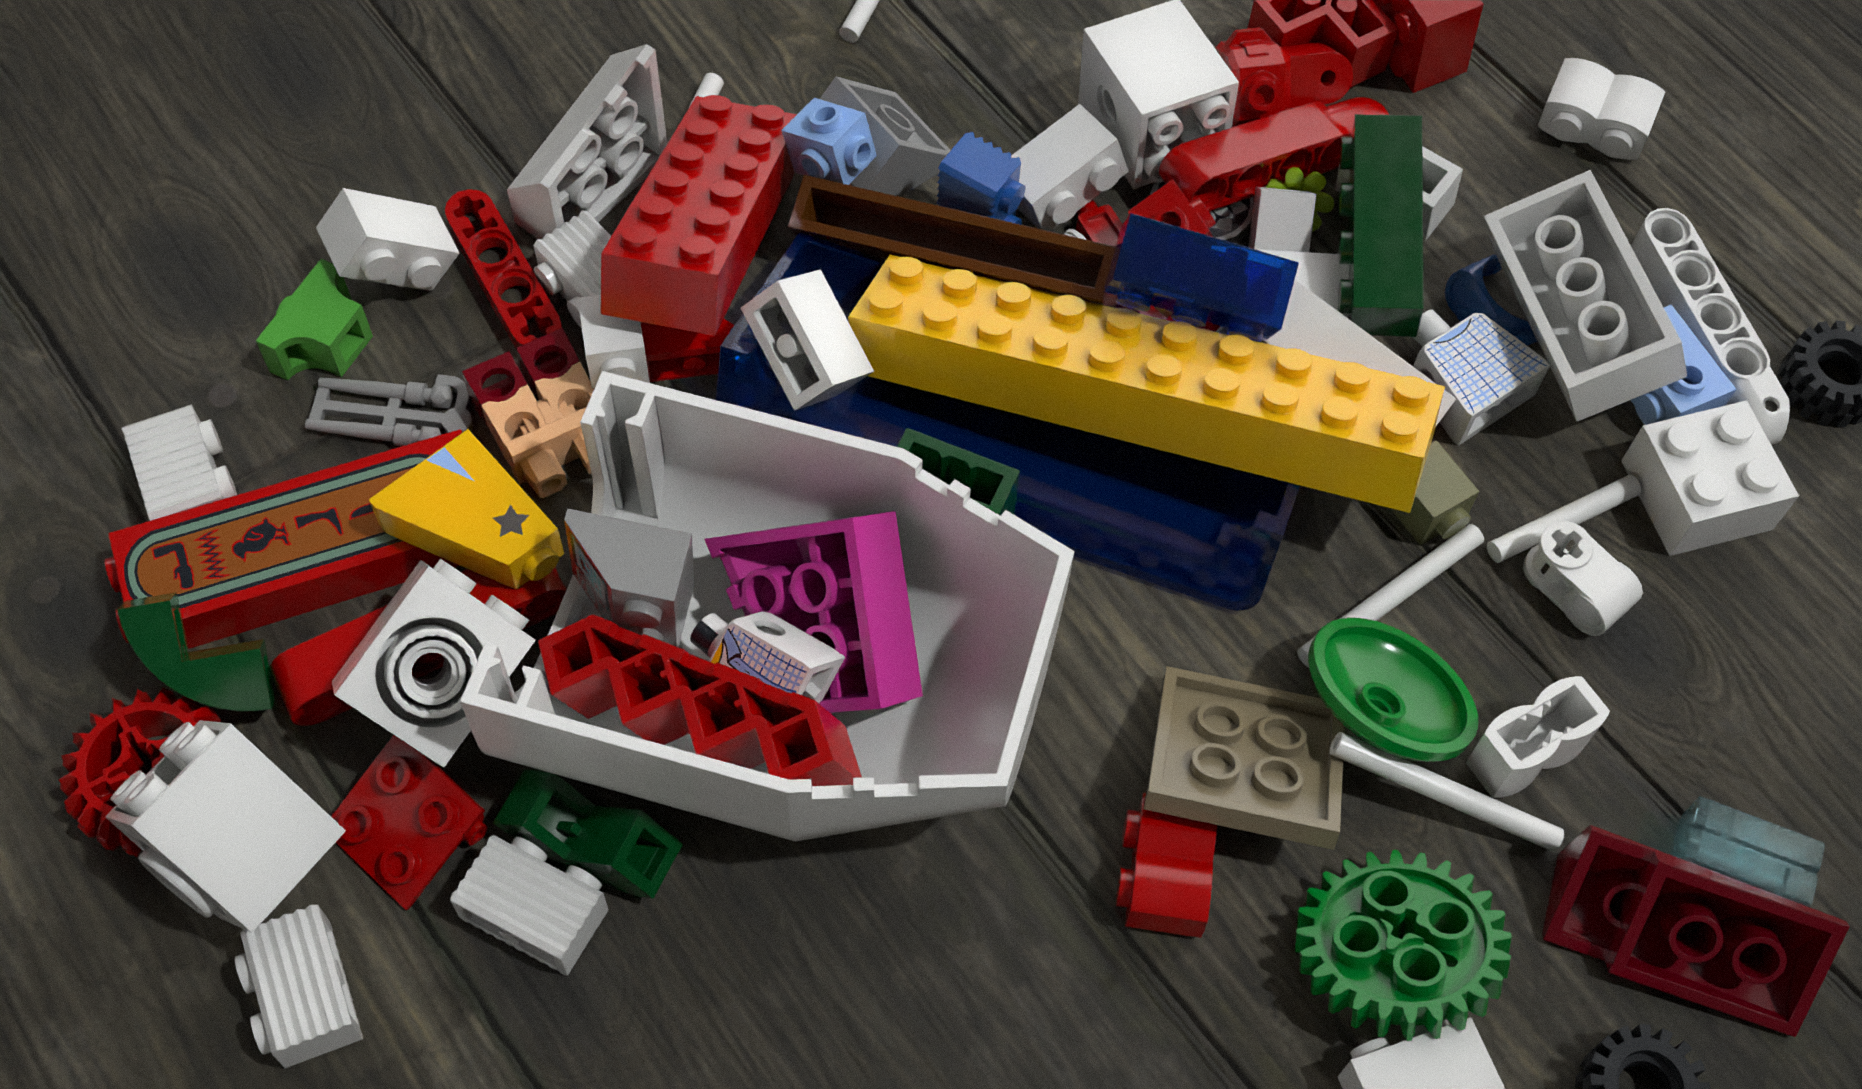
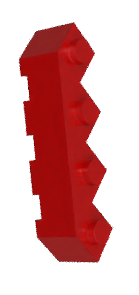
(672, 694)

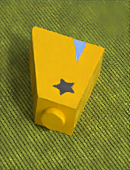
(470, 514)

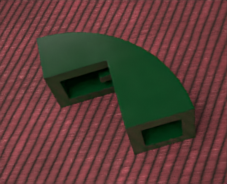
(219, 677)
(611, 843)

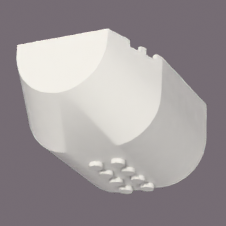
(978, 595)

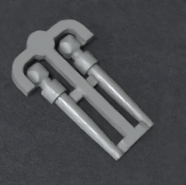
(405, 430)

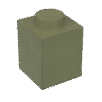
(1441, 499)

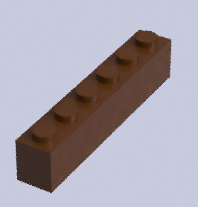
(952, 239)

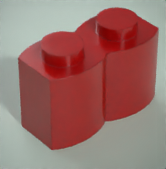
(1169, 872)

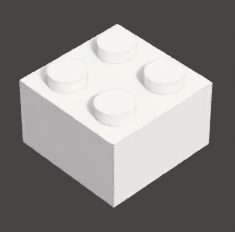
(1709, 477)

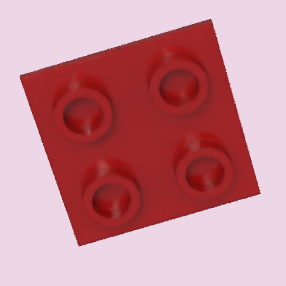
(406, 820)

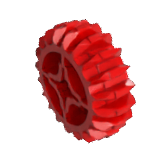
(117, 751)

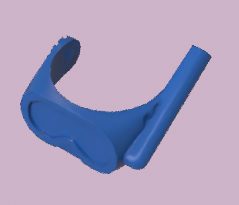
(1468, 295)

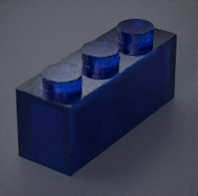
(1200, 278)

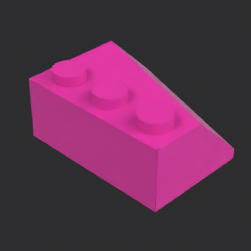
(841, 587)

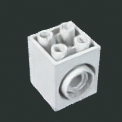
(1155, 85)
(428, 616)
(222, 824)

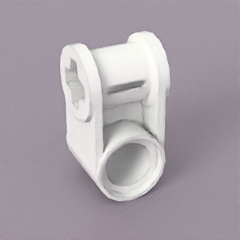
(1583, 581)

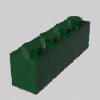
(1384, 224)

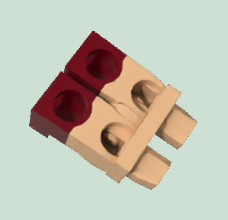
(529, 432)

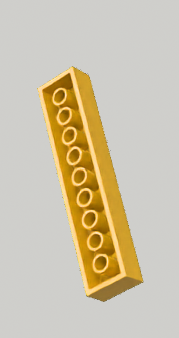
(1150, 381)

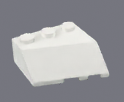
(597, 148)

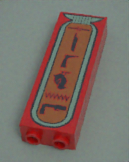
(273, 548)

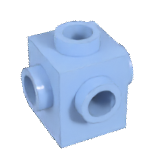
(829, 142)

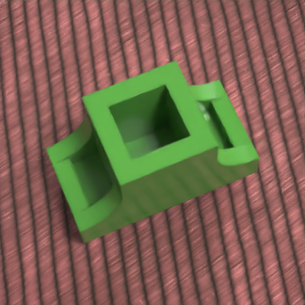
(315, 327)

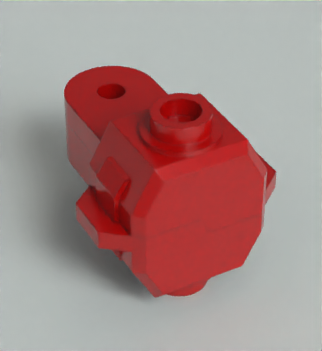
(1281, 77)

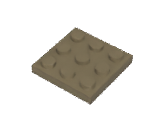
(1246, 758)

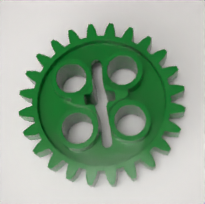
(1400, 926)

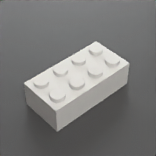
(1586, 296)

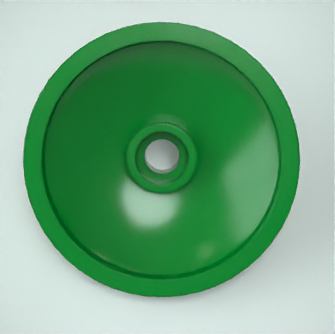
(1392, 690)

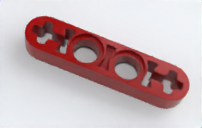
(500, 276)

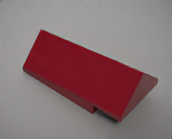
(1690, 930)

